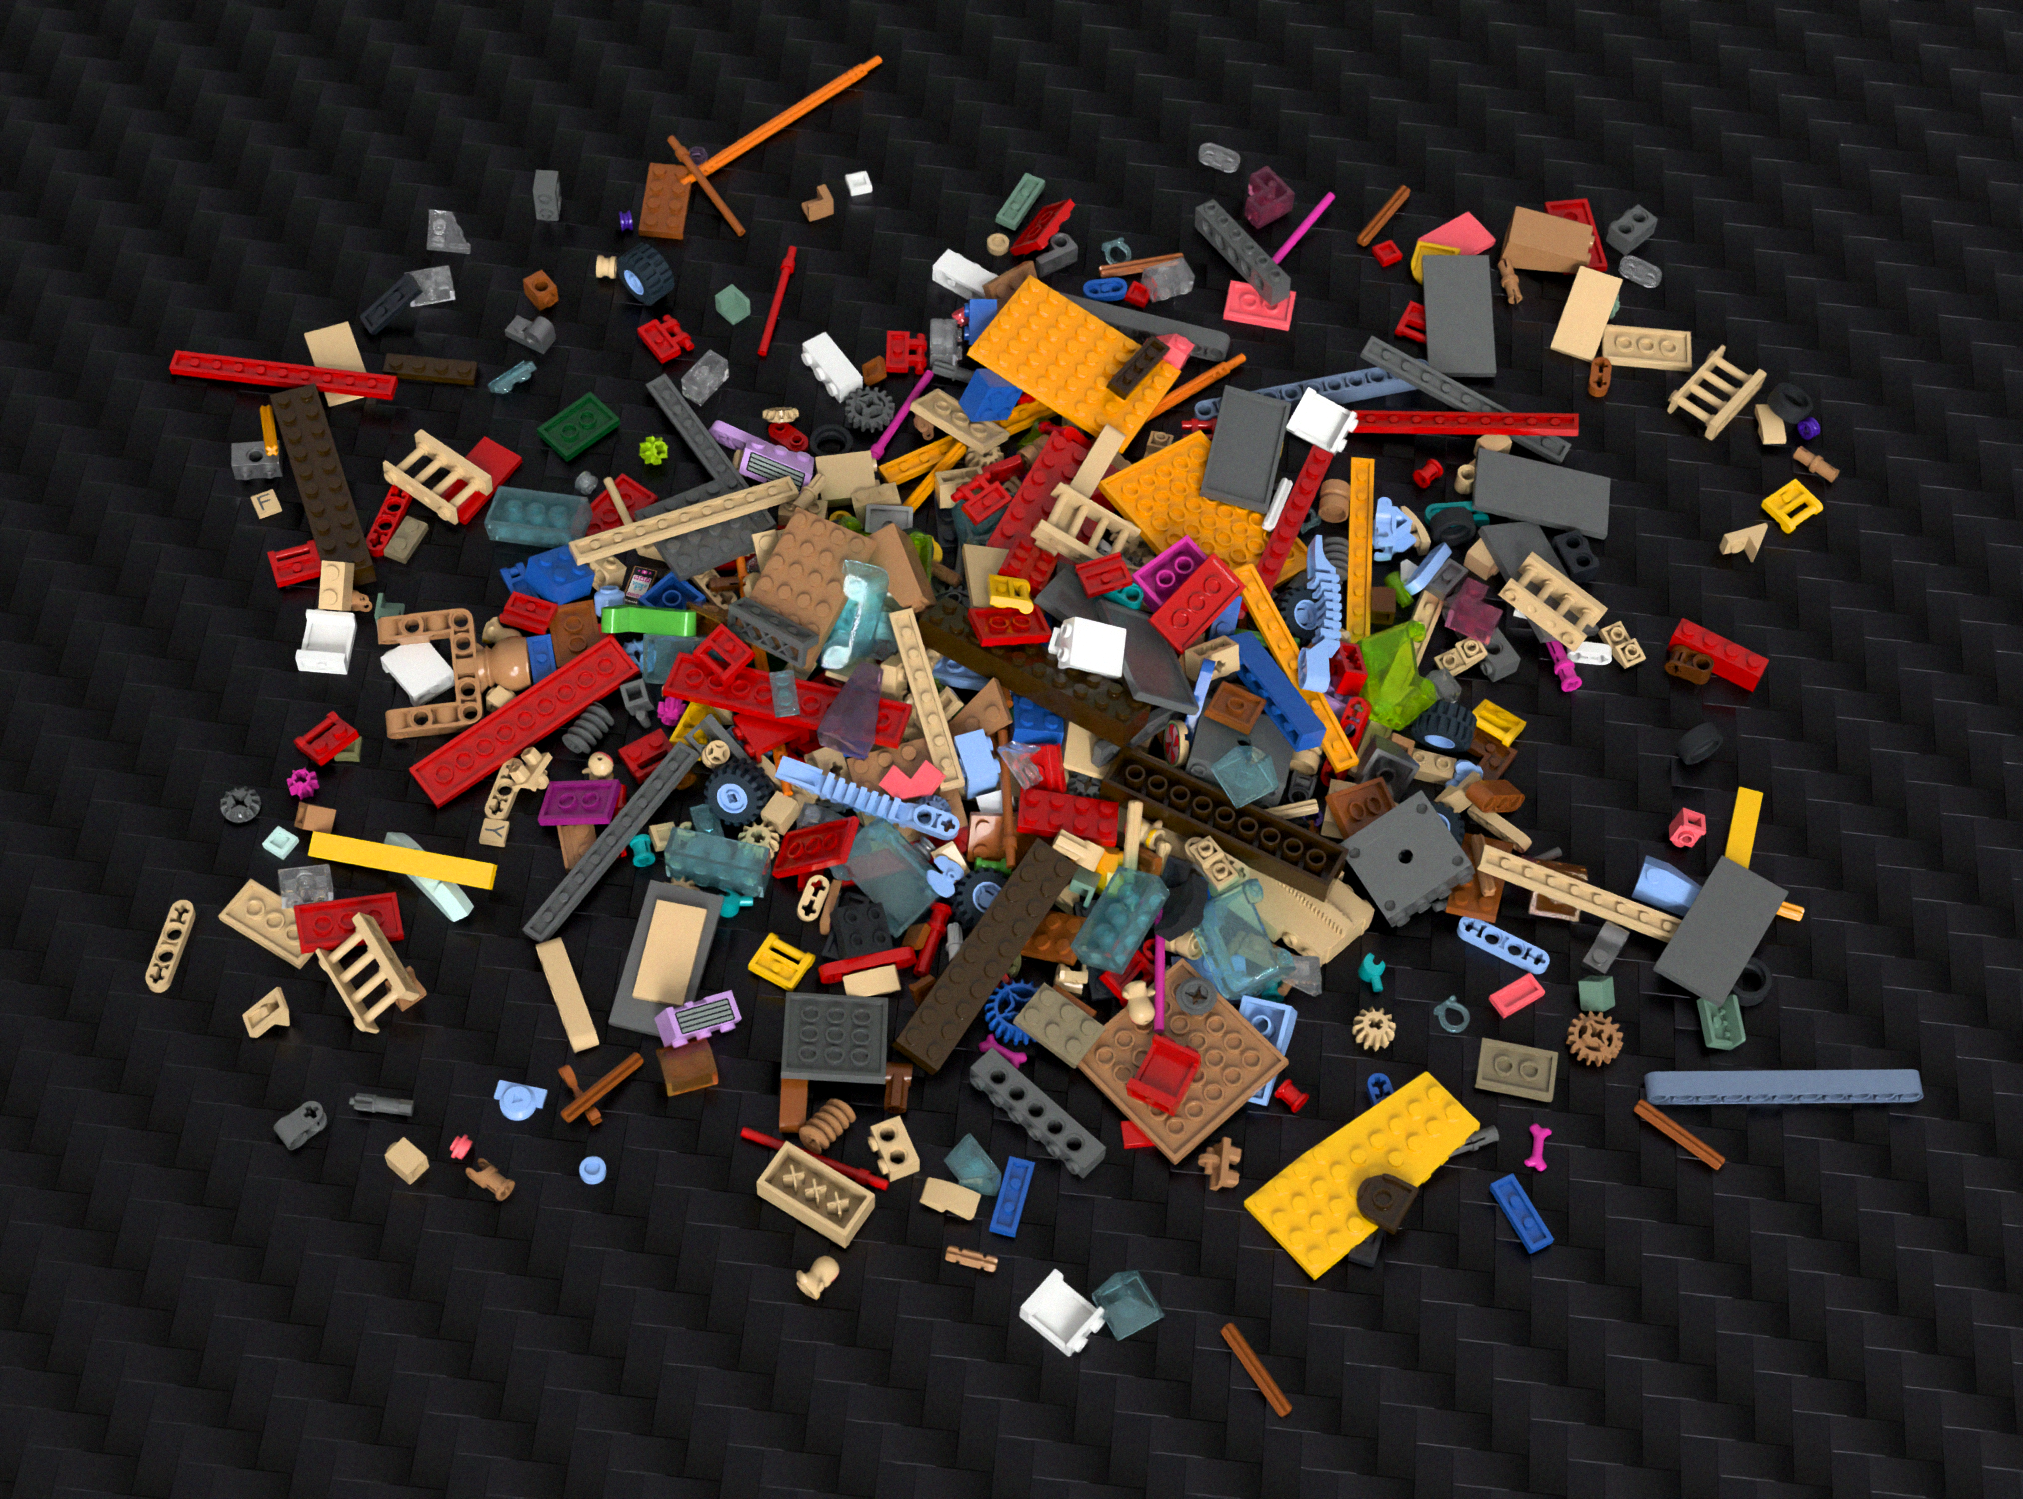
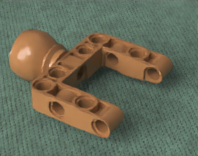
(473, 668)

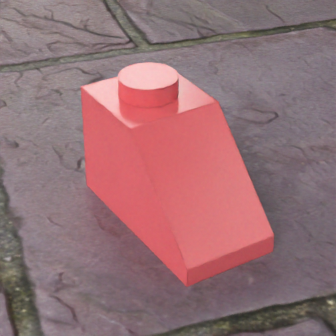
(1180, 349)

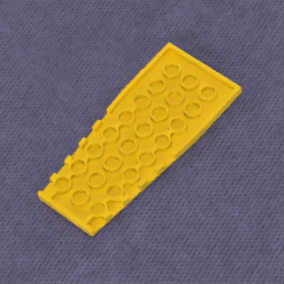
(1314, 1198)

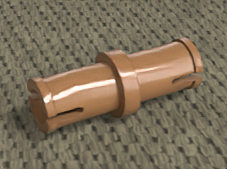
(1510, 281)
(1816, 464)

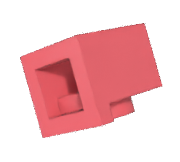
(1684, 833)

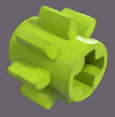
(653, 450)

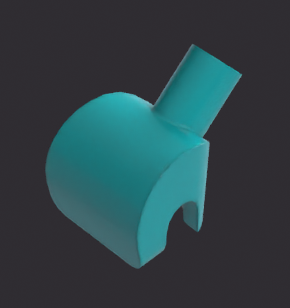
(733, 902)
(1371, 973)

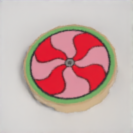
(1175, 746)

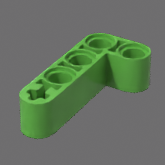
(648, 620)

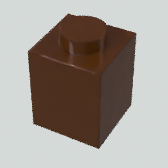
(1383, 605)

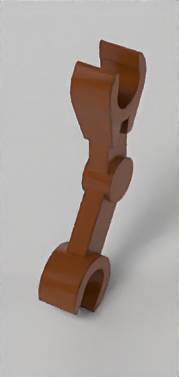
(569, 1077)

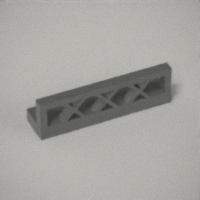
(770, 625)
(715, 731)

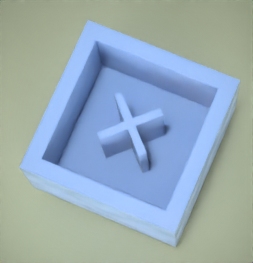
(977, 763)

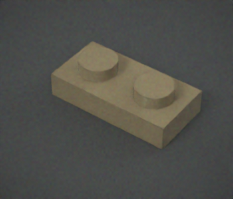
(405, 539)

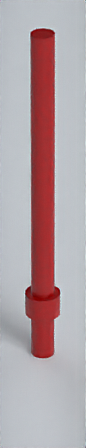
(786, 267)
(860, 1175)

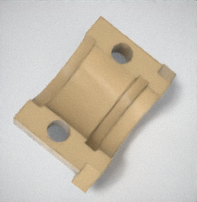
(1071, 980)

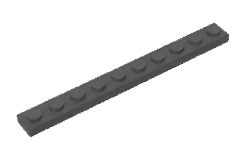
(1454, 394)
(704, 446)
(1157, 721)
(611, 843)

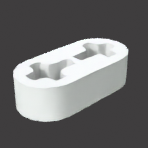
(1591, 653)

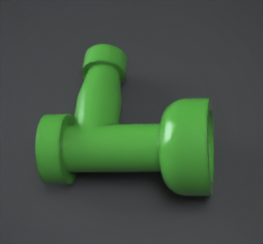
(979, 863)

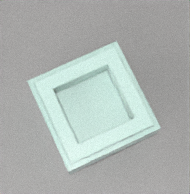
(280, 842)

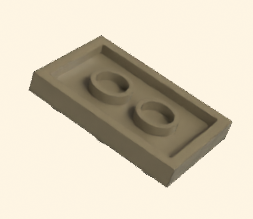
(1059, 1025)
(1516, 1070)

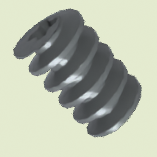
(1336, 553)
(588, 728)

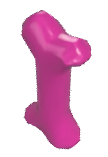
(1013, 1057)
(1536, 1158)

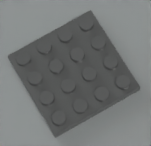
(705, 547)
(835, 1038)

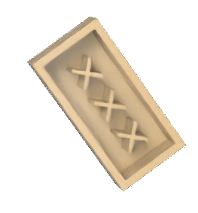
(815, 1194)

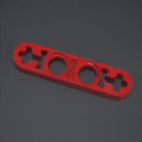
(387, 516)
(1350, 711)
(834, 971)

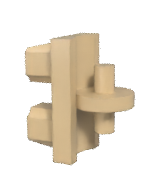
(534, 773)

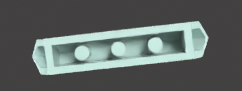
(443, 894)

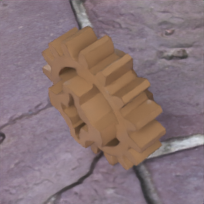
(1594, 1043)

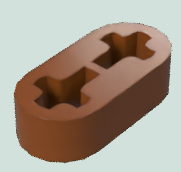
(1595, 375)

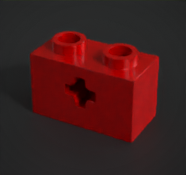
(1348, 670)

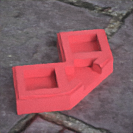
(922, 784)

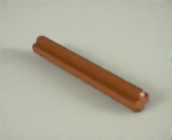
(1383, 215)
(1134, 266)
(602, 1087)
(1679, 1134)
(1256, 1369)

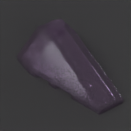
(853, 715)

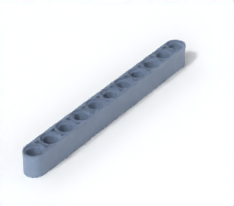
(1336, 388)
(1783, 1086)

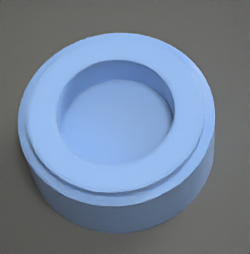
(592, 1170)

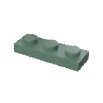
(1020, 201)

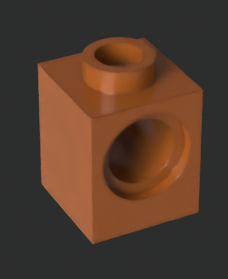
(540, 290)

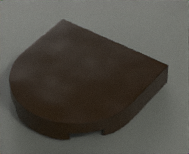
(1385, 1200)

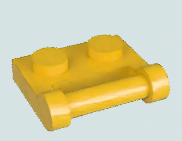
(1788, 499)
(1002, 593)
(1498, 722)
(777, 968)

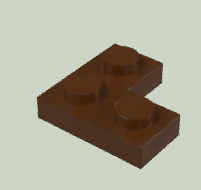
(1493, 754)

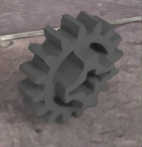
(869, 409)

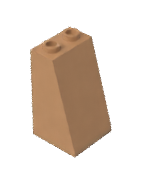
(1546, 242)
(907, 576)

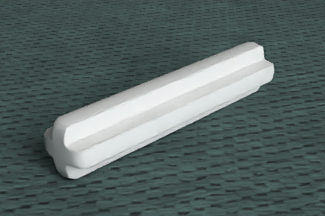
(1277, 505)

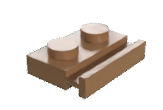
(575, 842)

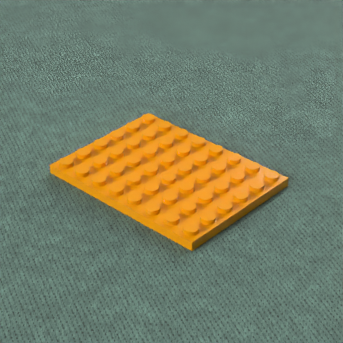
(1068, 360)
(1165, 503)

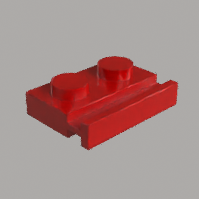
(1103, 575)
(528, 613)
(1050, 767)

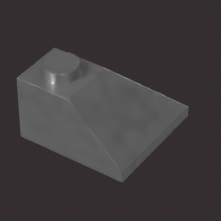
(1389, 761)

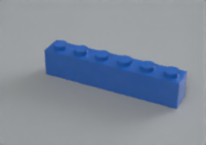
(1284, 702)

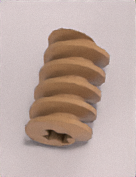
(826, 1125)

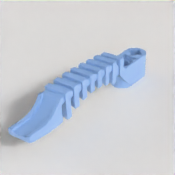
(1314, 662)
(812, 780)

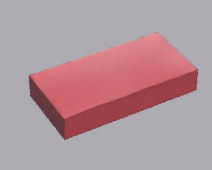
(1516, 995)

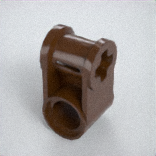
(1690, 665)

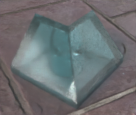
(1246, 774)
(974, 1167)
(1127, 1303)

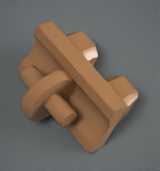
(1217, 1164)

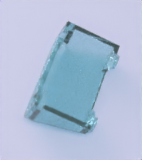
(869, 587)
(889, 873)
(1239, 945)

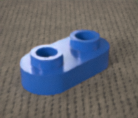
(1102, 289)

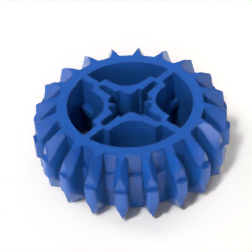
(1004, 1023)

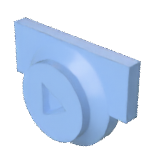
(519, 1100)

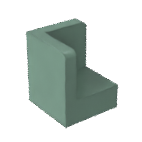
(732, 304)
(387, 609)
(1085, 883)
(1596, 993)

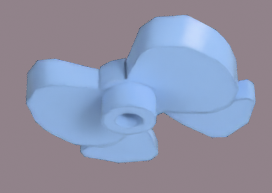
(1463, 769)
(944, 882)

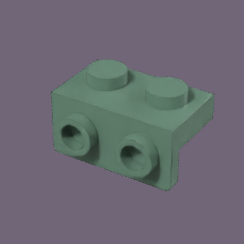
(1722, 1025)

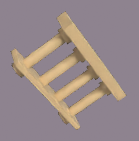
(1726, 409)
(442, 457)
(1066, 542)
(1561, 589)
(389, 968)

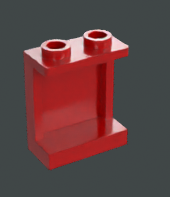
(763, 735)
(1165, 1074)

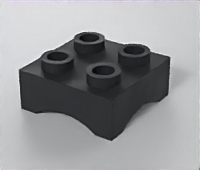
(1183, 908)
(861, 930)

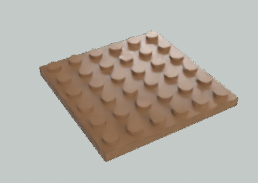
(1232, 1068)

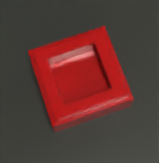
(1387, 253)
(1137, 295)

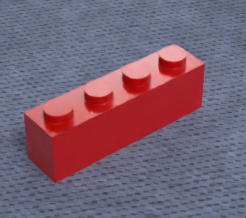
(1729, 658)

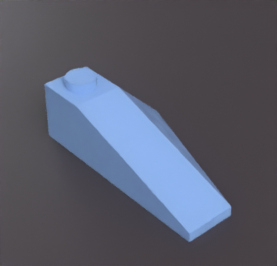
(1665, 887)
(1276, 1024)

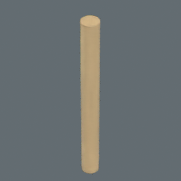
(620, 506)

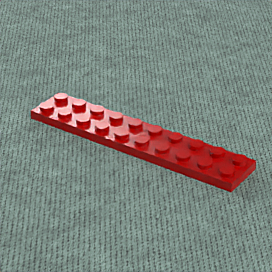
(753, 696)
(524, 721)

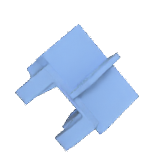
(1390, 530)

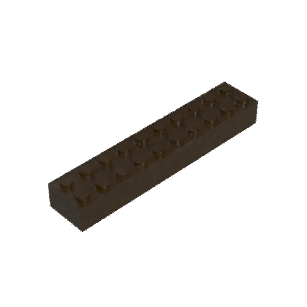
(321, 480)
(1034, 674)
(1245, 833)
(984, 956)

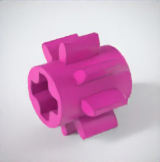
(671, 711)
(302, 783)

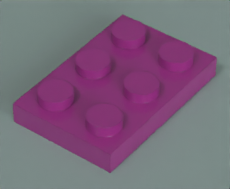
(579, 802)

